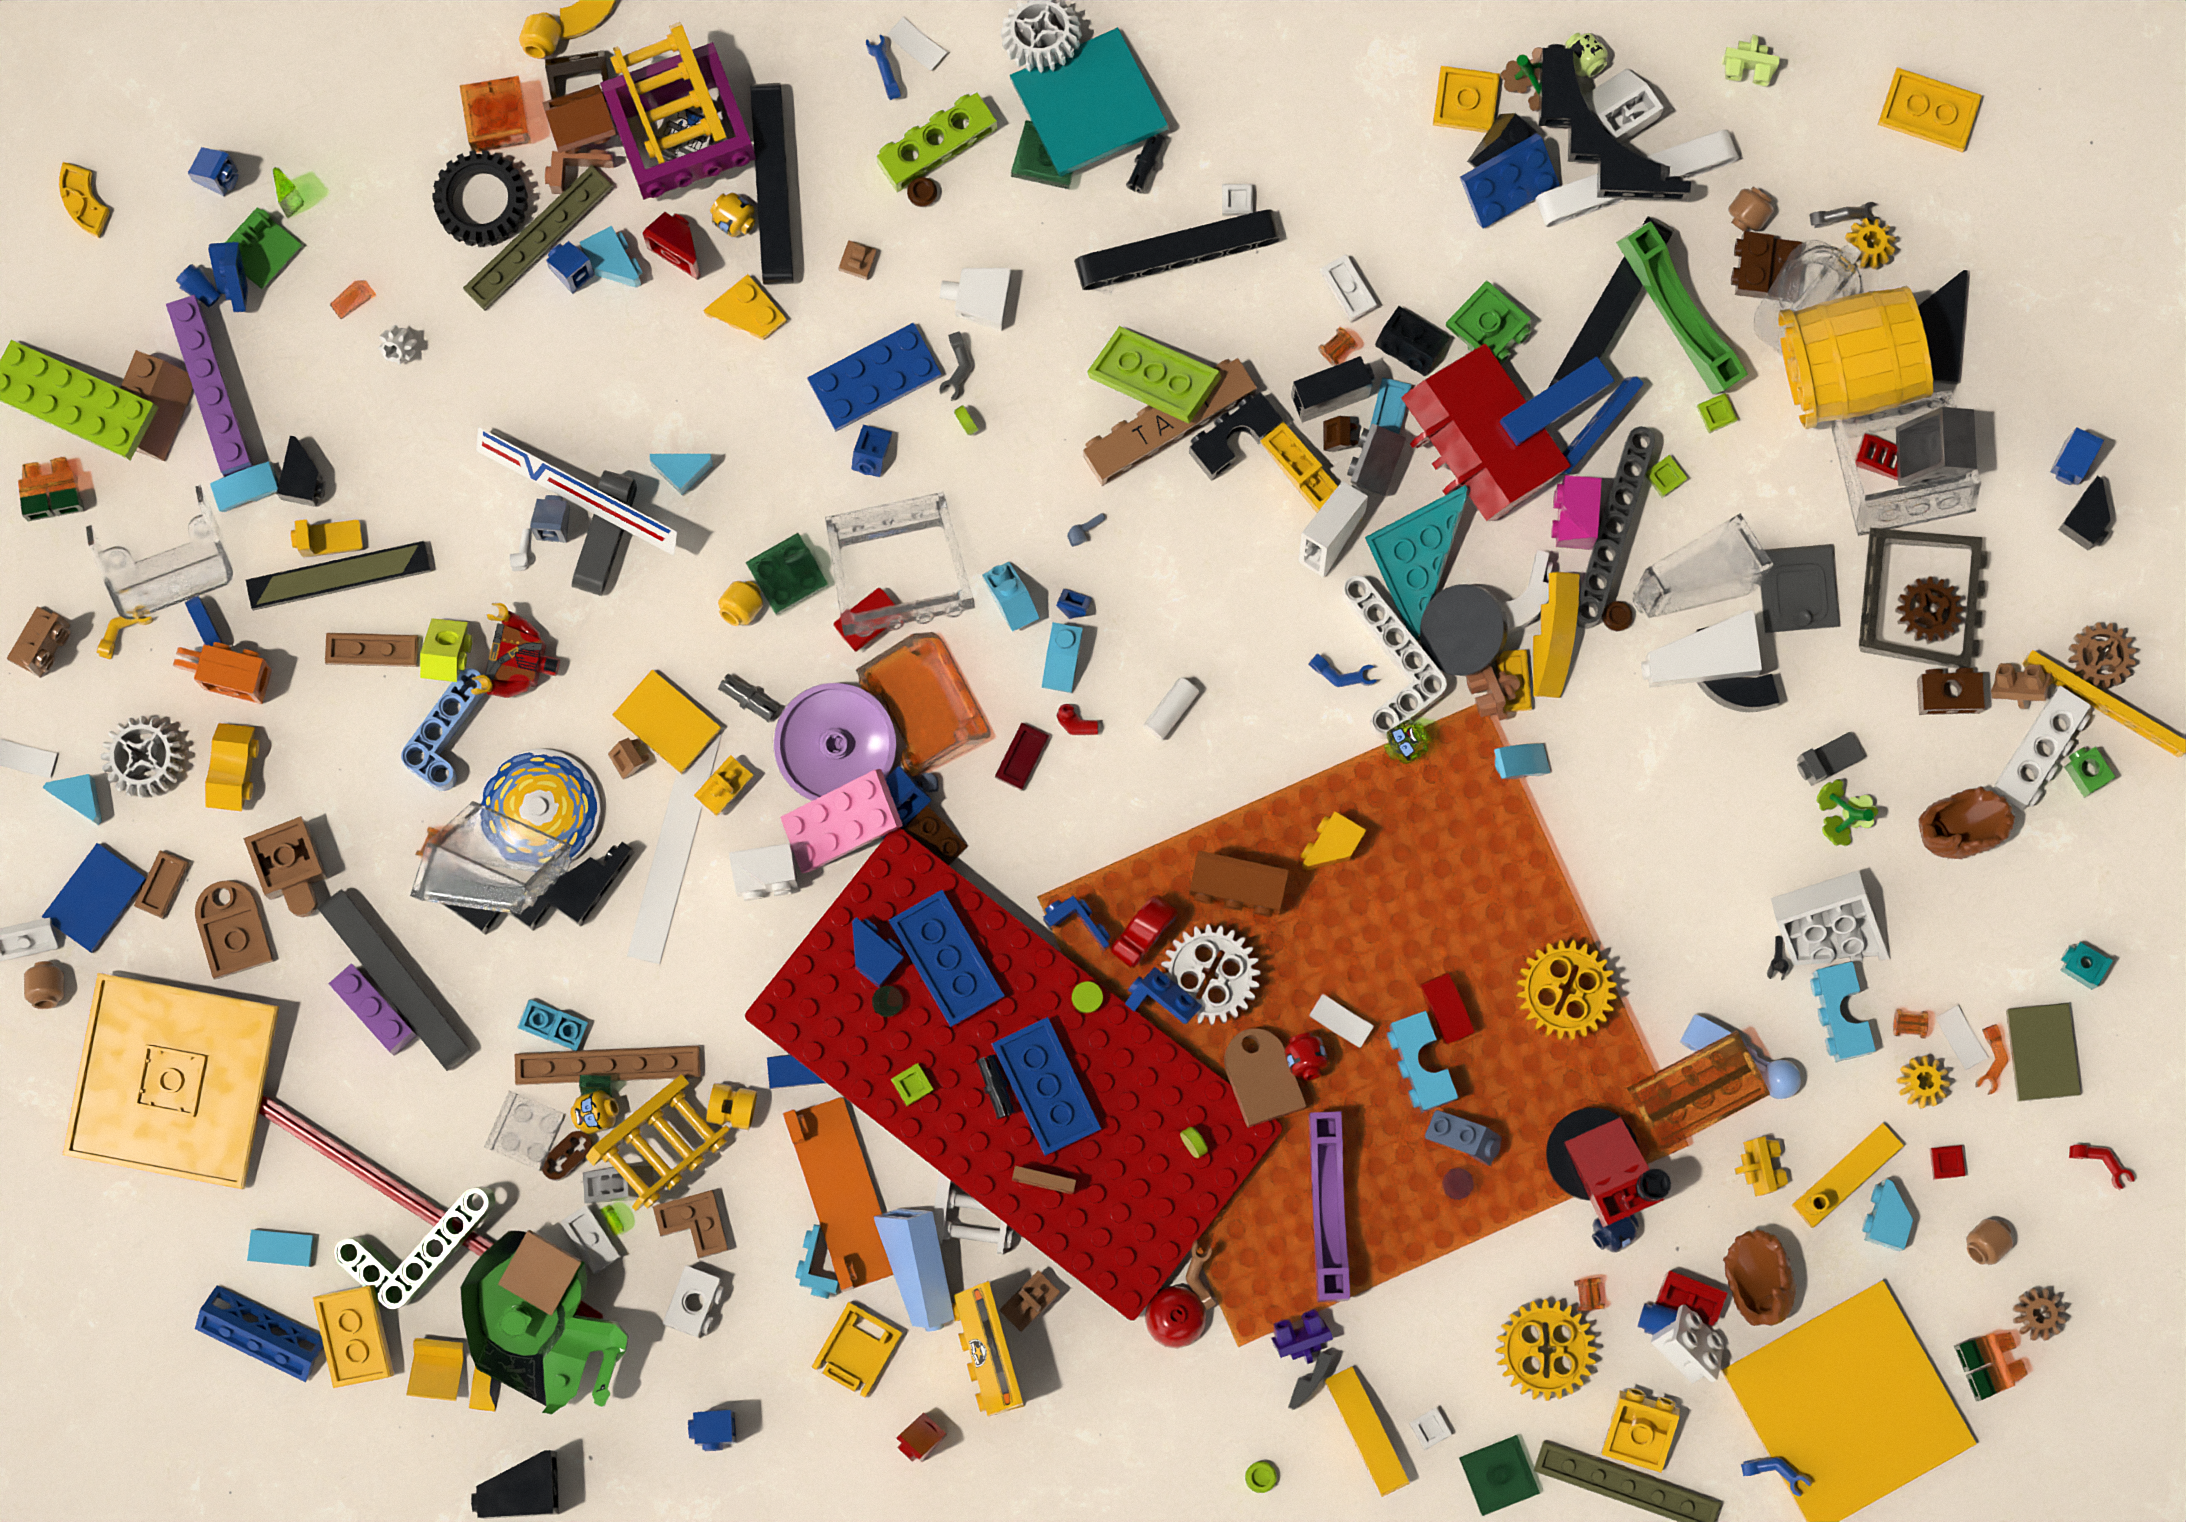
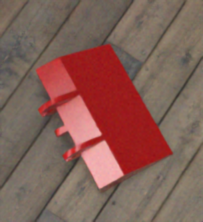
(1462, 418)

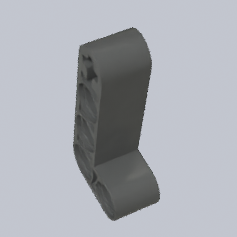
(603, 537)

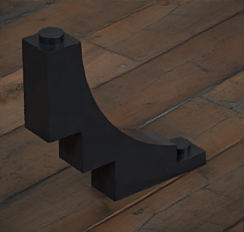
(1619, 170)
(572, 895)

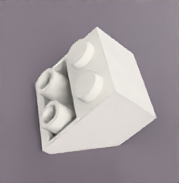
(1624, 105)

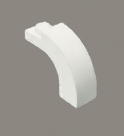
(1527, 607)

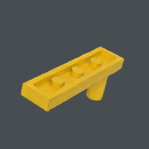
(1847, 1175)

